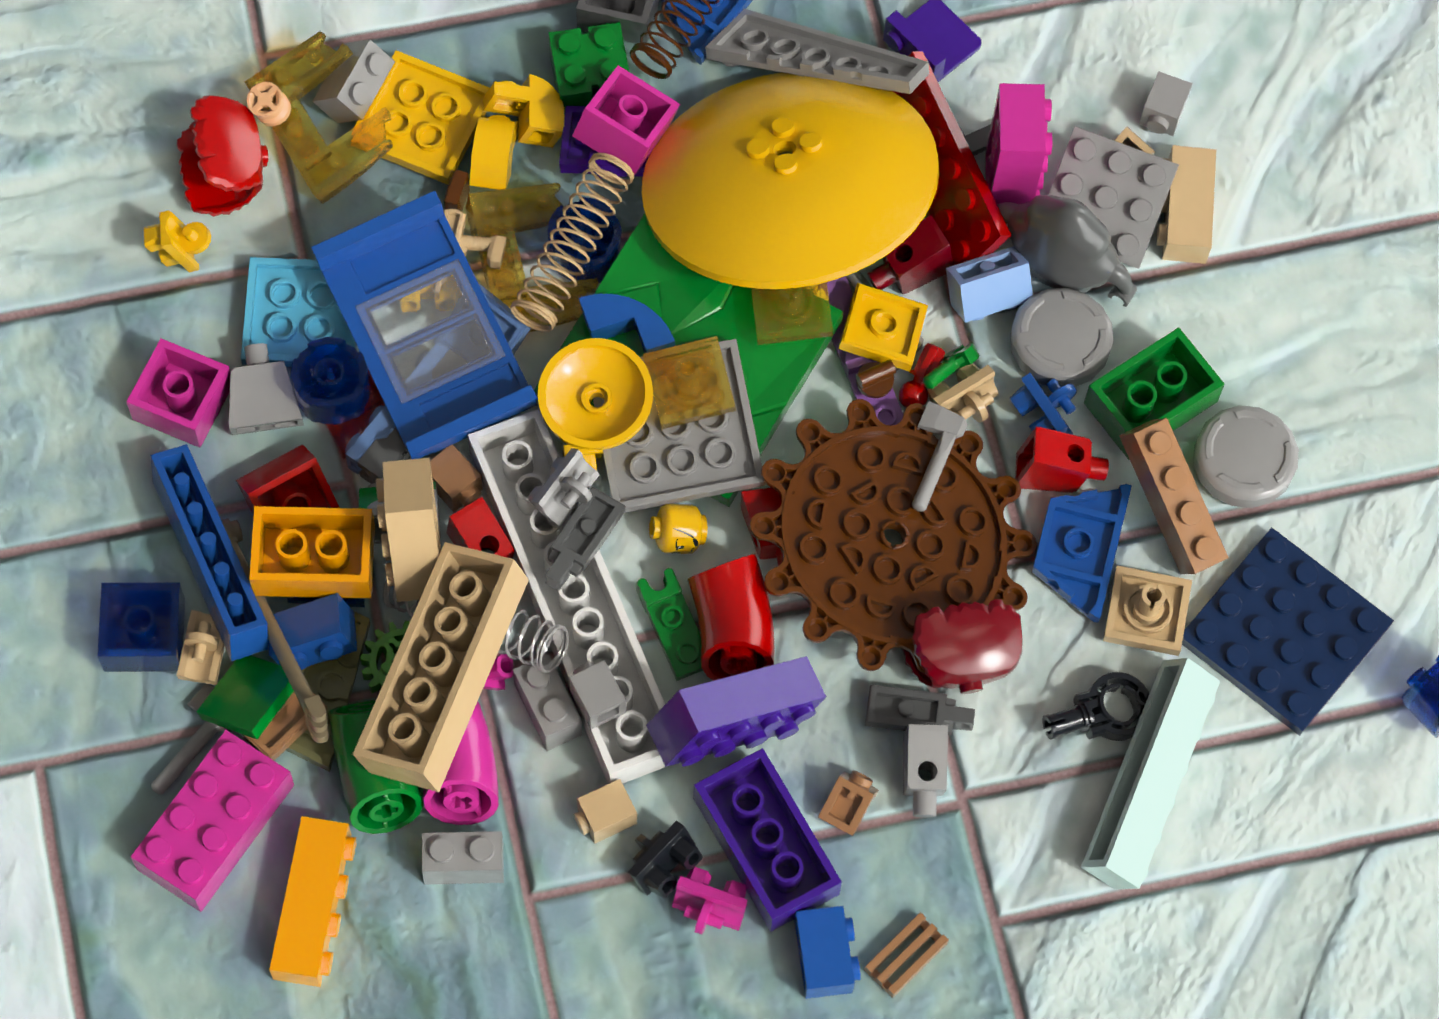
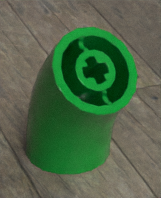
(372, 801)

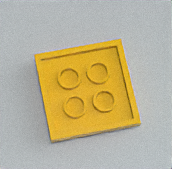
(430, 116)

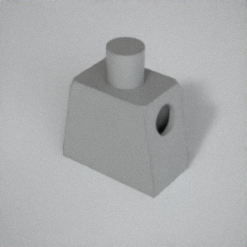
(261, 395)
(925, 749)

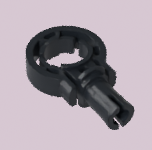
(1091, 701)

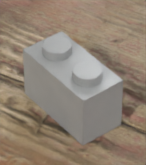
(355, 83)
(548, 704)
(463, 857)

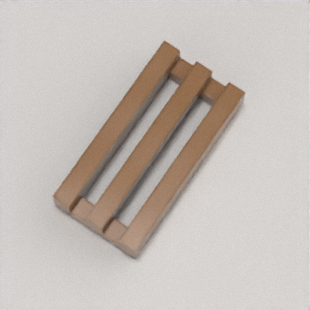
(929, 931)

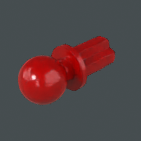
(915, 390)

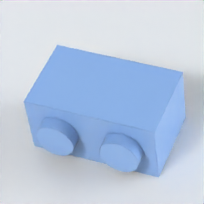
(989, 284)

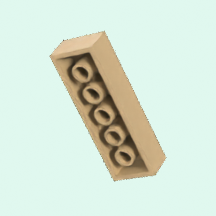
(441, 667)

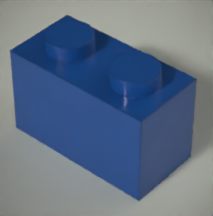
(318, 630)
(825, 952)

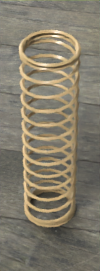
(542, 309)

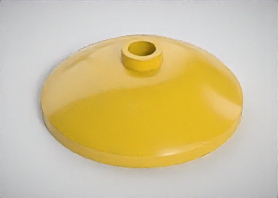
(590, 371)

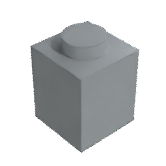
(1165, 104)
(597, 693)

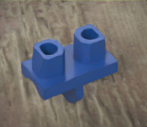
(1032, 396)

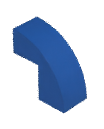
(617, 314)

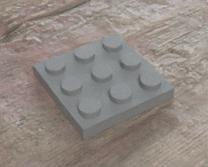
(1119, 187)

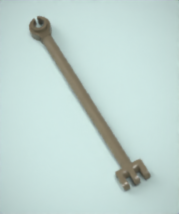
(312, 705)

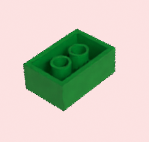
(1157, 383)

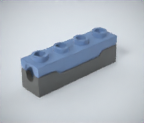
(374, 446)

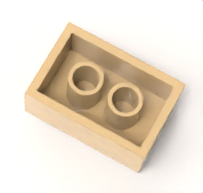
(410, 524)

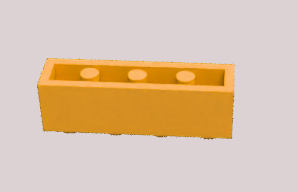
(311, 902)

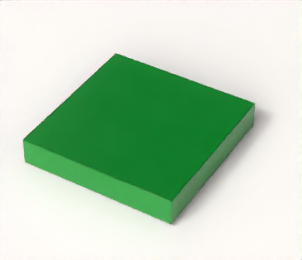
(247, 696)

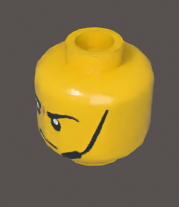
(678, 528)

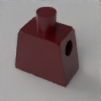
(916, 260)

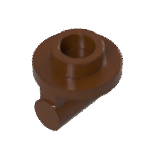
(876, 378)

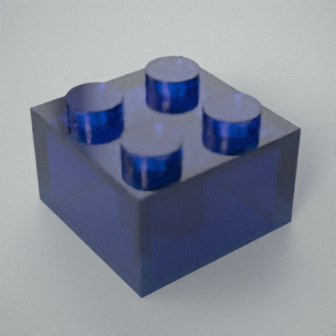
(141, 626)

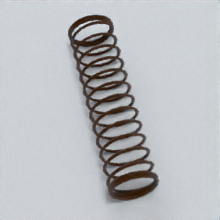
(655, 55)

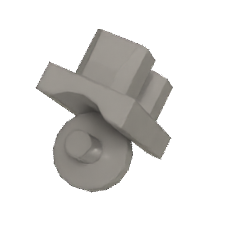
(565, 487)

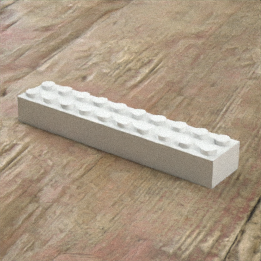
(512, 462)

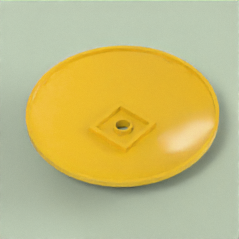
(796, 219)

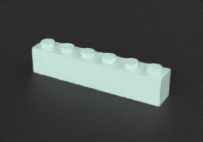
(1151, 774)

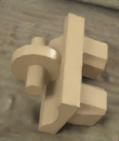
(971, 393)
(201, 650)

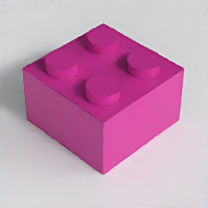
(626, 118)
(180, 393)

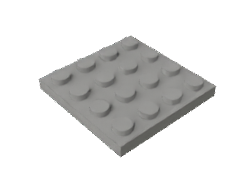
(689, 458)

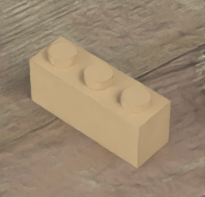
(1189, 206)

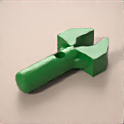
(952, 361)

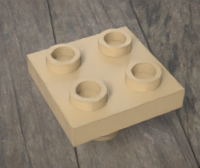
(1147, 610)

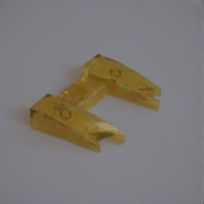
(322, 166)
(512, 212)

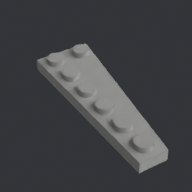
(795, 49)

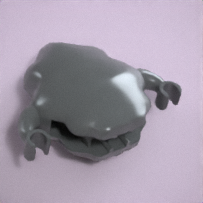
(1066, 245)

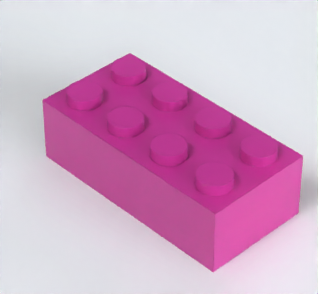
(1018, 143)
(213, 820)

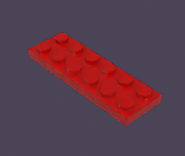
(962, 198)

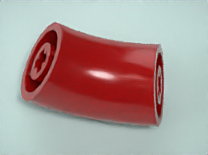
(733, 618)

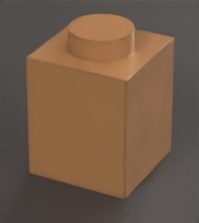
(455, 478)

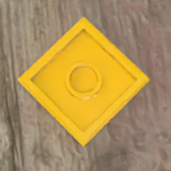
(883, 326)

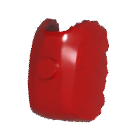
(221, 156)

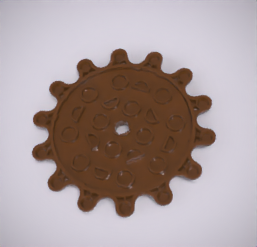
(866, 483)

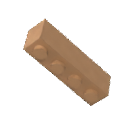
(1173, 496)

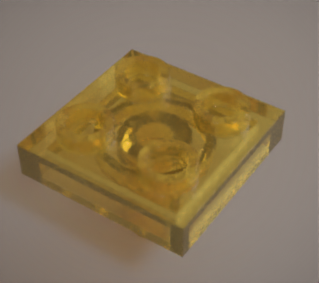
(792, 313)
(689, 382)

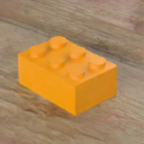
(312, 552)

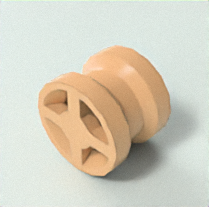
(263, 96)

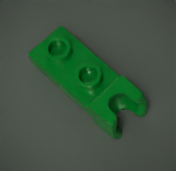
(673, 624)

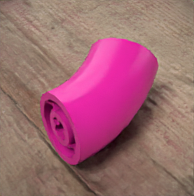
(471, 782)

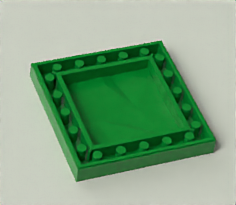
(706, 308)

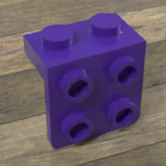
(934, 31)

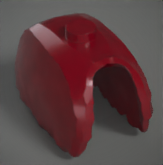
(966, 645)

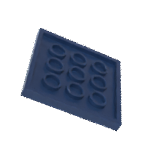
(1285, 631)

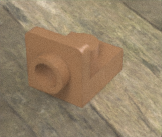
(848, 801)

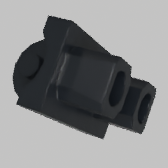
(661, 856)

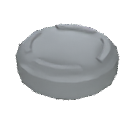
(1061, 337)
(1245, 456)

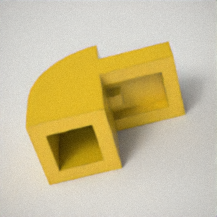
(535, 104)
(493, 152)

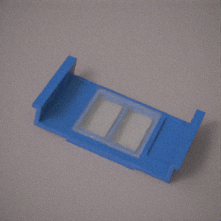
(423, 326)

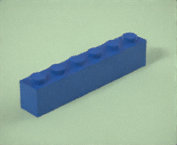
(209, 552)

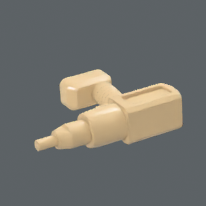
(493, 245)

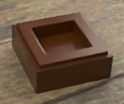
(457, 191)

